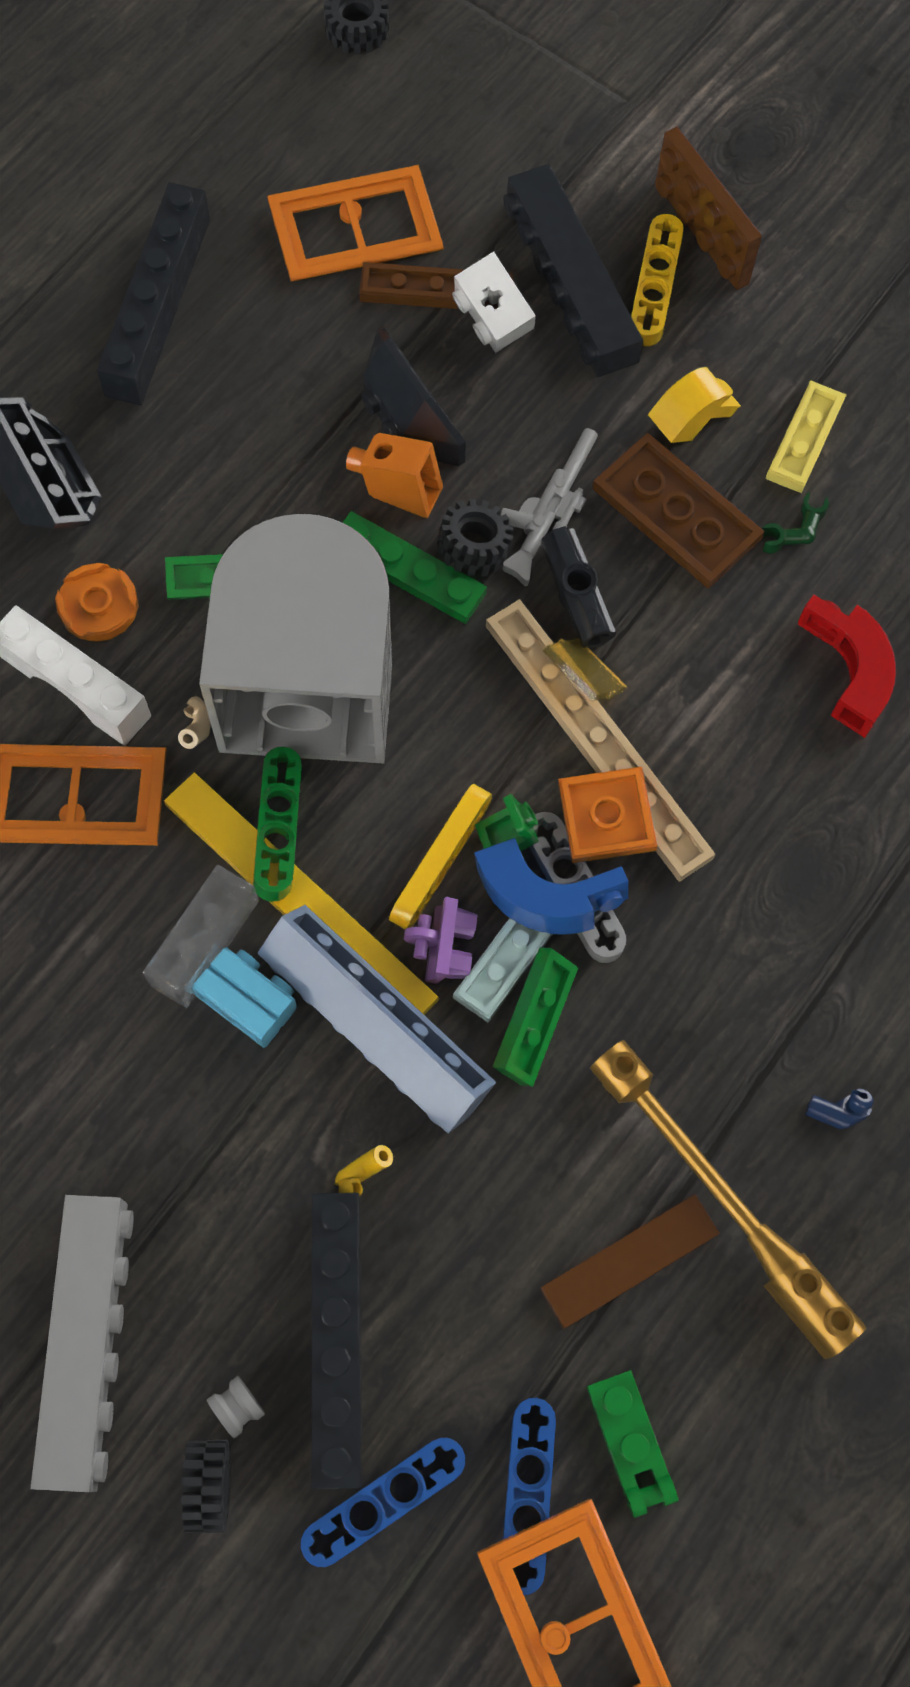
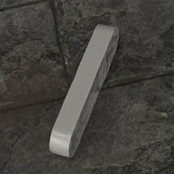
(611, 925)

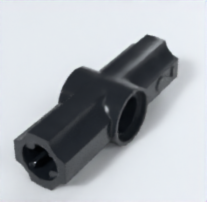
(585, 606)

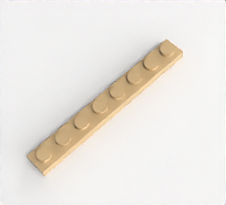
(596, 735)

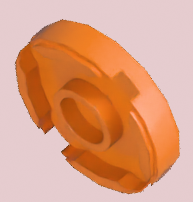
(97, 602)

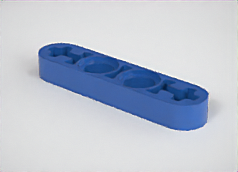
(536, 1494)
(380, 1496)

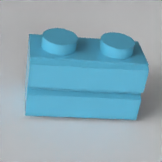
(246, 996)

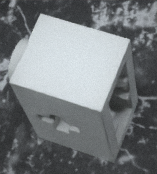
(491, 282)

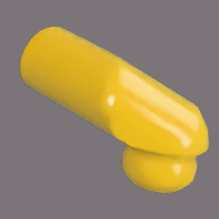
(362, 1168)

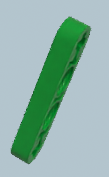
(277, 822)

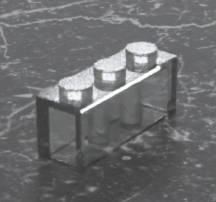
(201, 934)

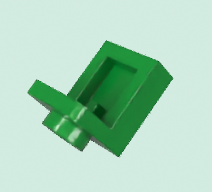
(512, 822)

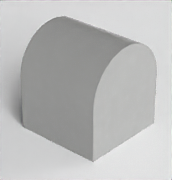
(299, 643)

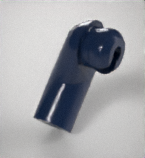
(842, 1113)

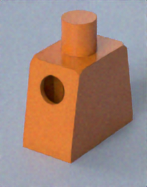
(399, 472)

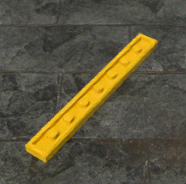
(235, 842)

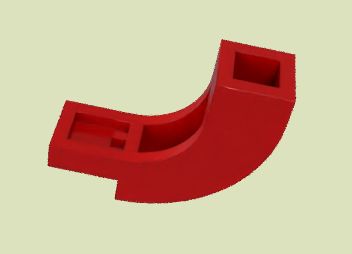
(867, 655)

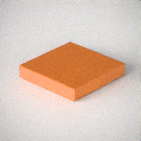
(607, 814)

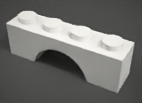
(94, 689)

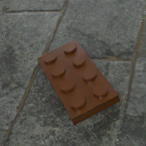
(707, 209)
(678, 510)

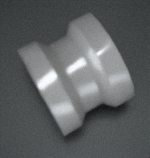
(235, 1407)

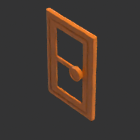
(346, 192)
(72, 824)
(554, 1637)

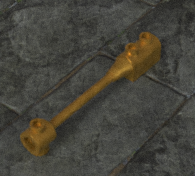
(793, 1277)

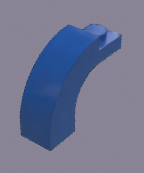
(545, 904)

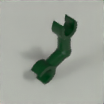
(802, 535)

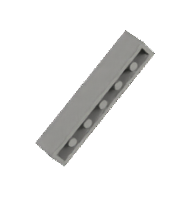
(81, 1344)

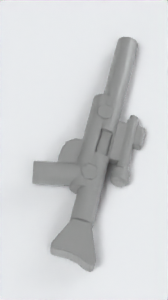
(556, 502)

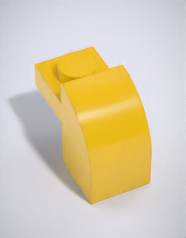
(691, 404)

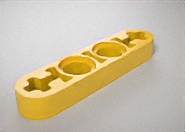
(657, 279)
(440, 857)

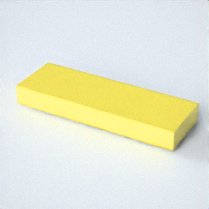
(805, 436)

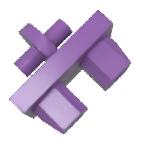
(442, 959)

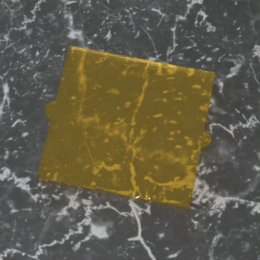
(585, 669)

